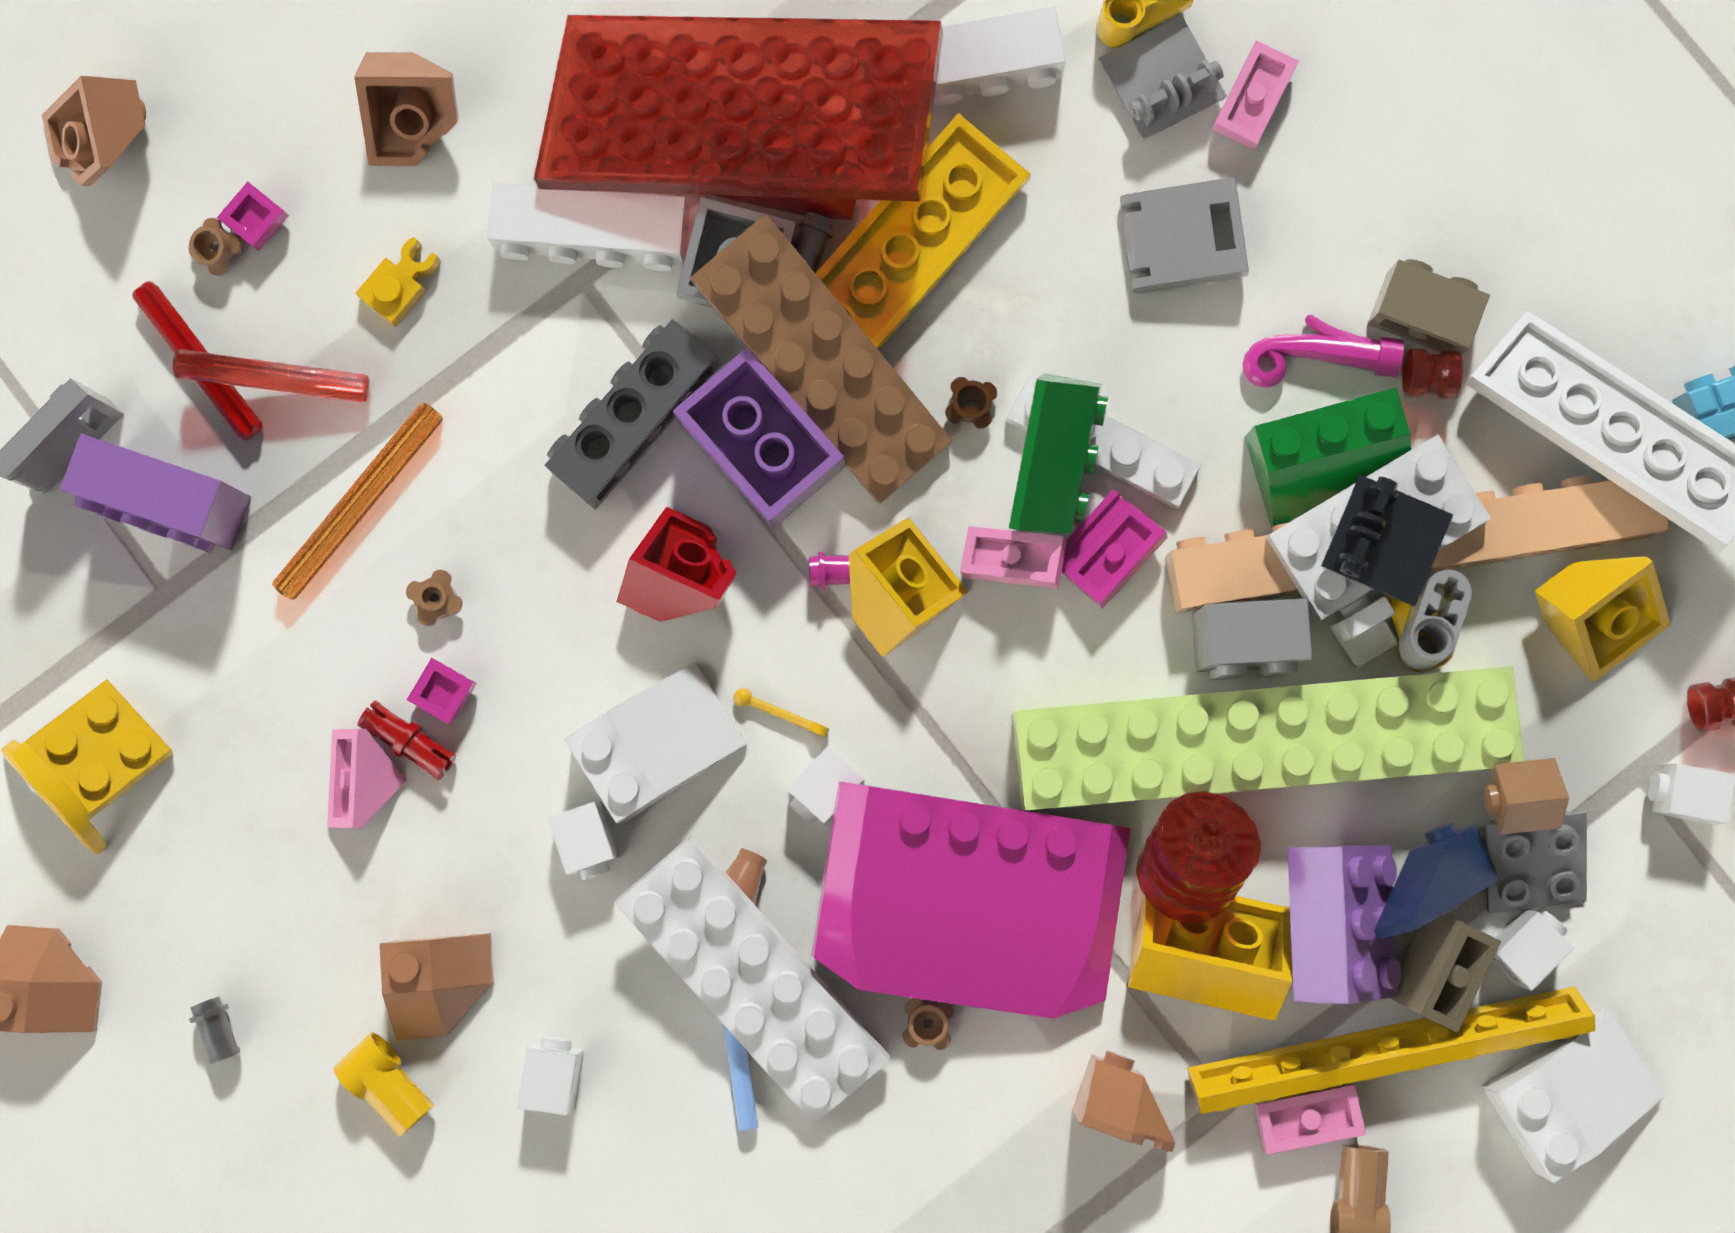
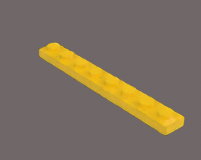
(1389, 1050)

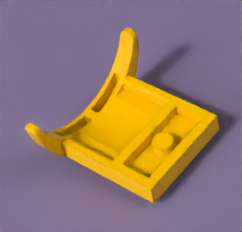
(88, 759)

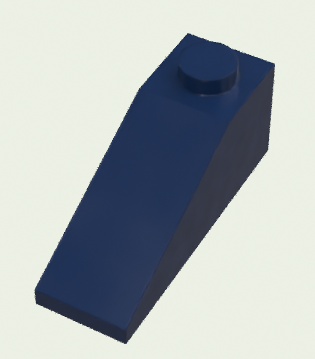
(1436, 879)

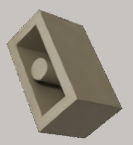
(1429, 307)
(1445, 970)

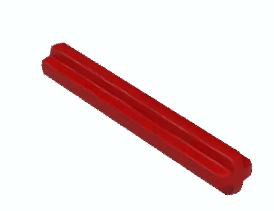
(180, 336)

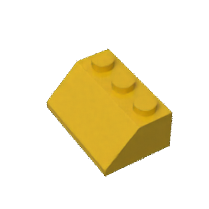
(1226, 963)

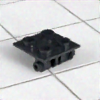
(1387, 539)

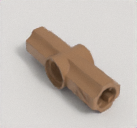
(1361, 1192)

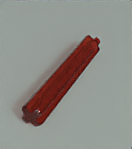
(270, 375)

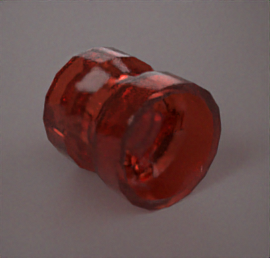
(1432, 373)
(1711, 705)

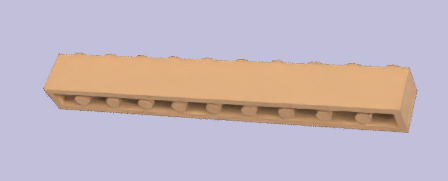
(1519, 527)

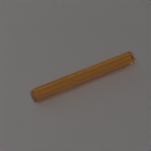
(357, 501)

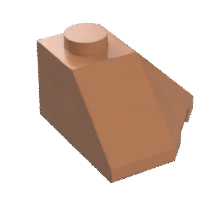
(403, 106)
(93, 125)
(433, 982)
(45, 983)
(1120, 1102)

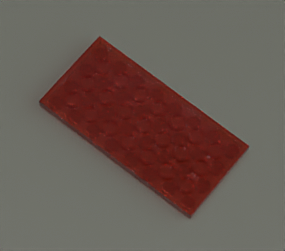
(742, 107)

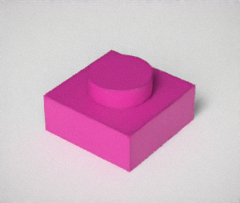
(253, 216)
(441, 691)

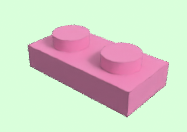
(1255, 95)
(1013, 557)
(1309, 1119)

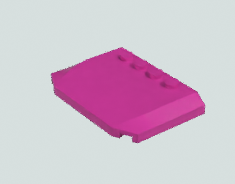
(969, 902)

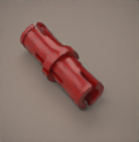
(406, 740)

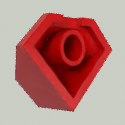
(675, 570)

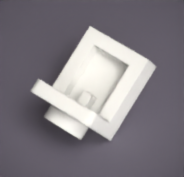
(1364, 630)

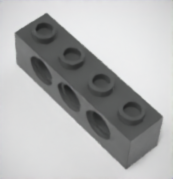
(597, 478)

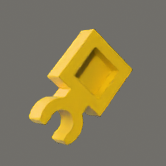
(394, 288)

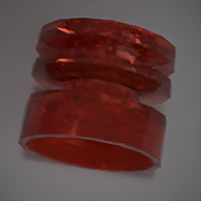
(1198, 857)

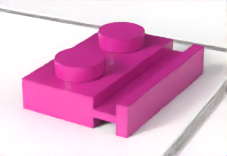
(1110, 548)

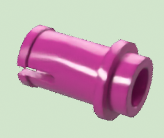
(828, 570)

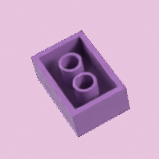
(759, 438)
(154, 495)
(1333, 917)

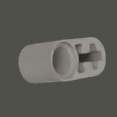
(1444, 627)

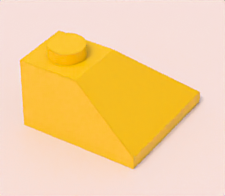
(899, 586)
(1604, 610)

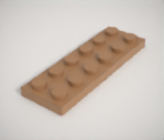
(821, 358)

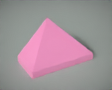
(359, 778)

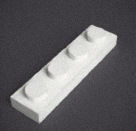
(1127, 454)

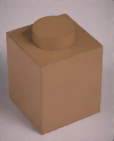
(1526, 796)

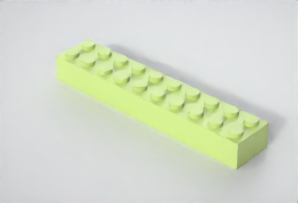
(1267, 738)

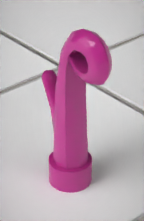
(1330, 346)

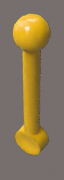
(743, 698)

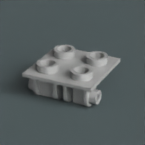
(1163, 77)
(1538, 865)

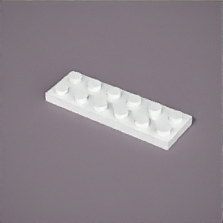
(1614, 426)
(752, 979)

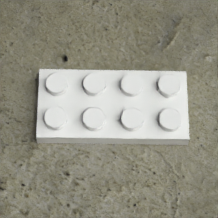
(1422, 473)

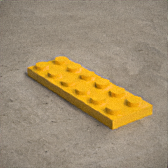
(912, 245)

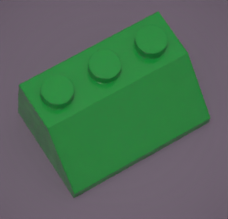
(1324, 451)
(1057, 454)

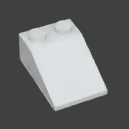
(655, 742)
(1573, 1098)

